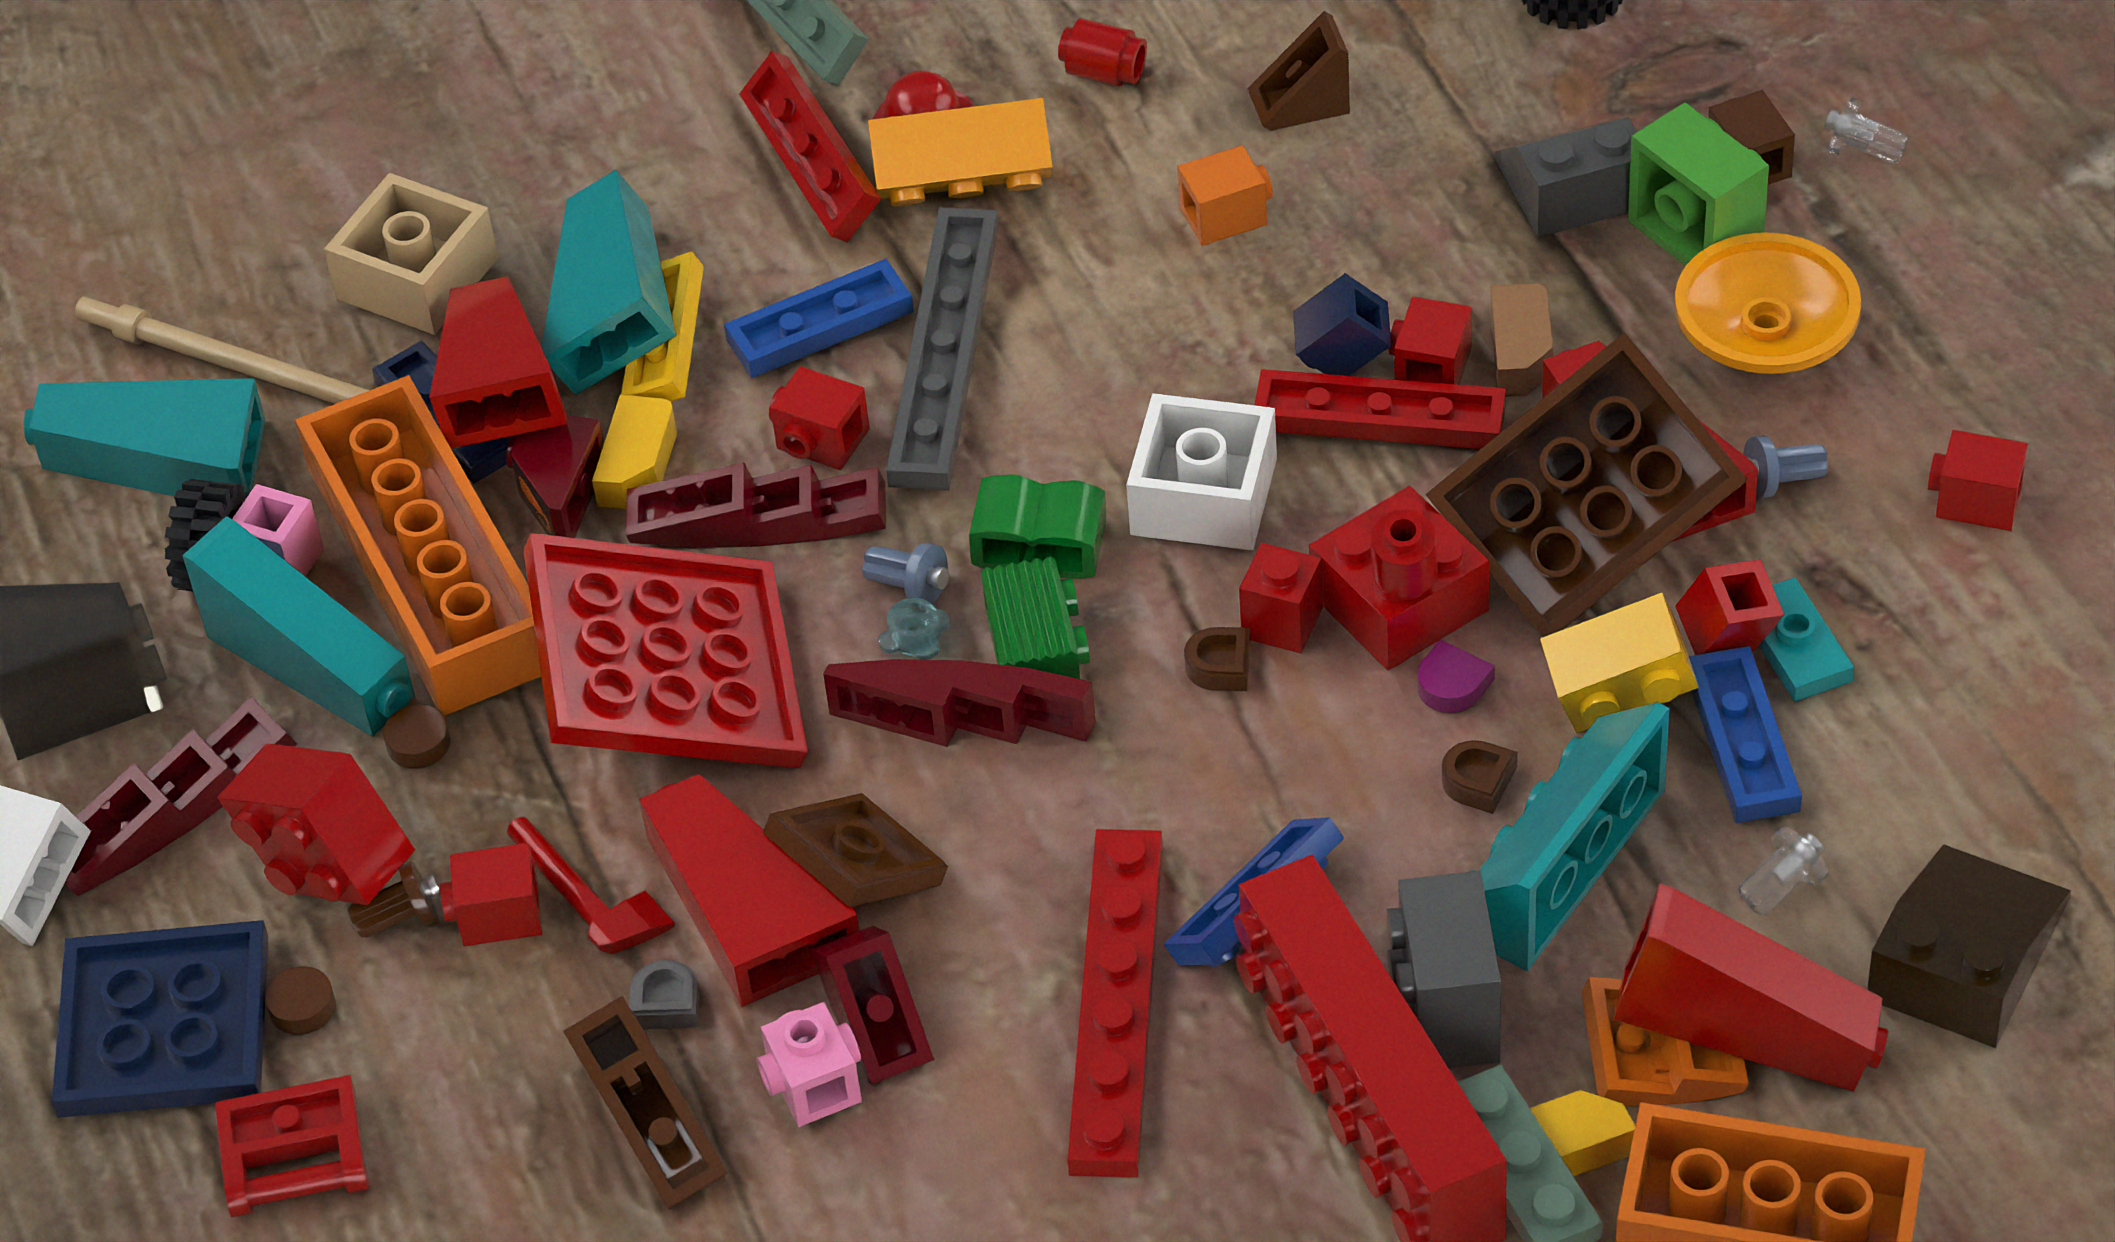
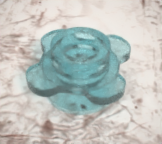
(914, 629)

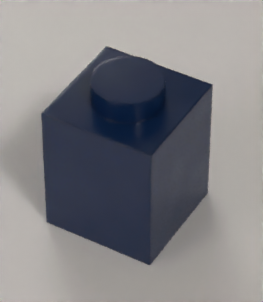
(1341, 327)

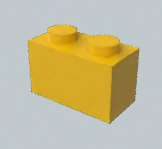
(1619, 662)

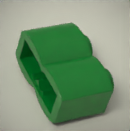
(1031, 520)

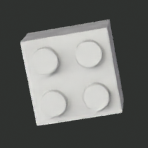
(1202, 471)

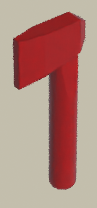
(611, 929)

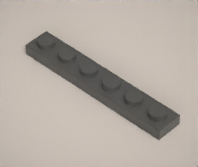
(942, 349)

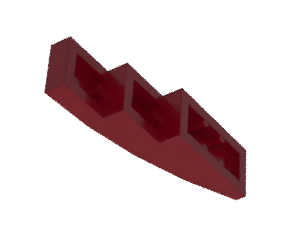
(741, 511)
(939, 696)
(155, 808)

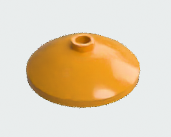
(1767, 303)

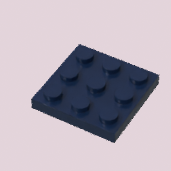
(160, 1019)

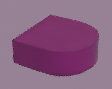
(1453, 678)

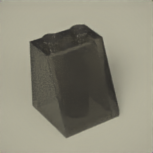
(73, 663)

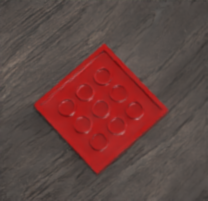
(663, 652)

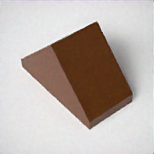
(1306, 79)

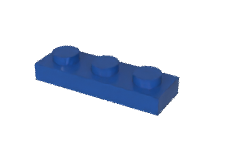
(818, 318)
(1744, 736)
(1210, 933)

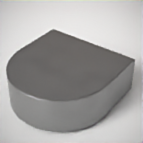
(665, 996)

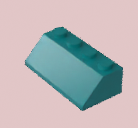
(1573, 829)

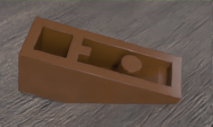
(645, 1102)

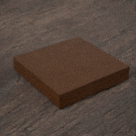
(855, 849)

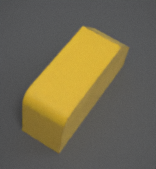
(634, 448)
(1586, 1130)

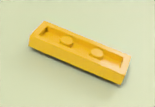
(666, 368)

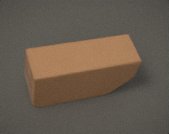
(1520, 335)

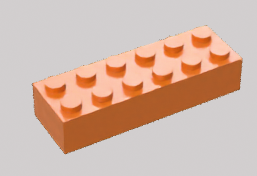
(424, 543)

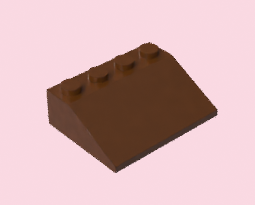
(1586, 486)

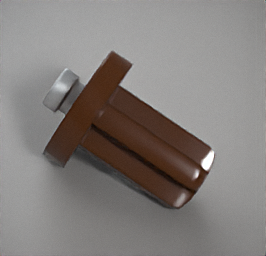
(398, 903)

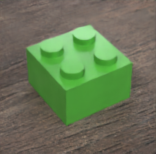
(1694, 184)

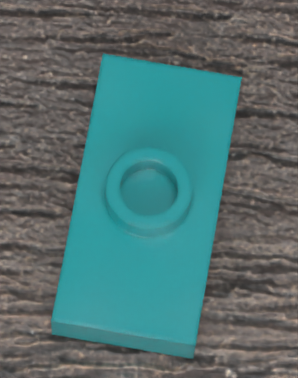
(1803, 646)

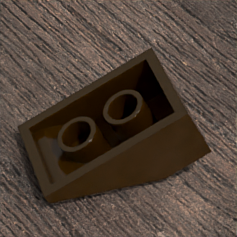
(1964, 944)

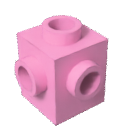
(810, 1063)

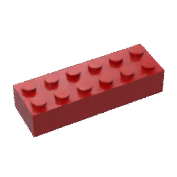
(1369, 1059)

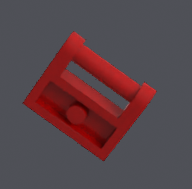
(288, 1127)

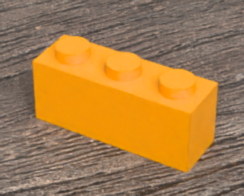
(961, 151)

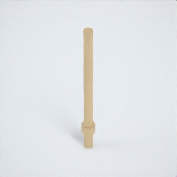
(137, 325)

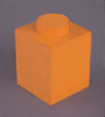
(1224, 194)

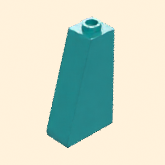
(605, 287)
(149, 431)
(294, 629)

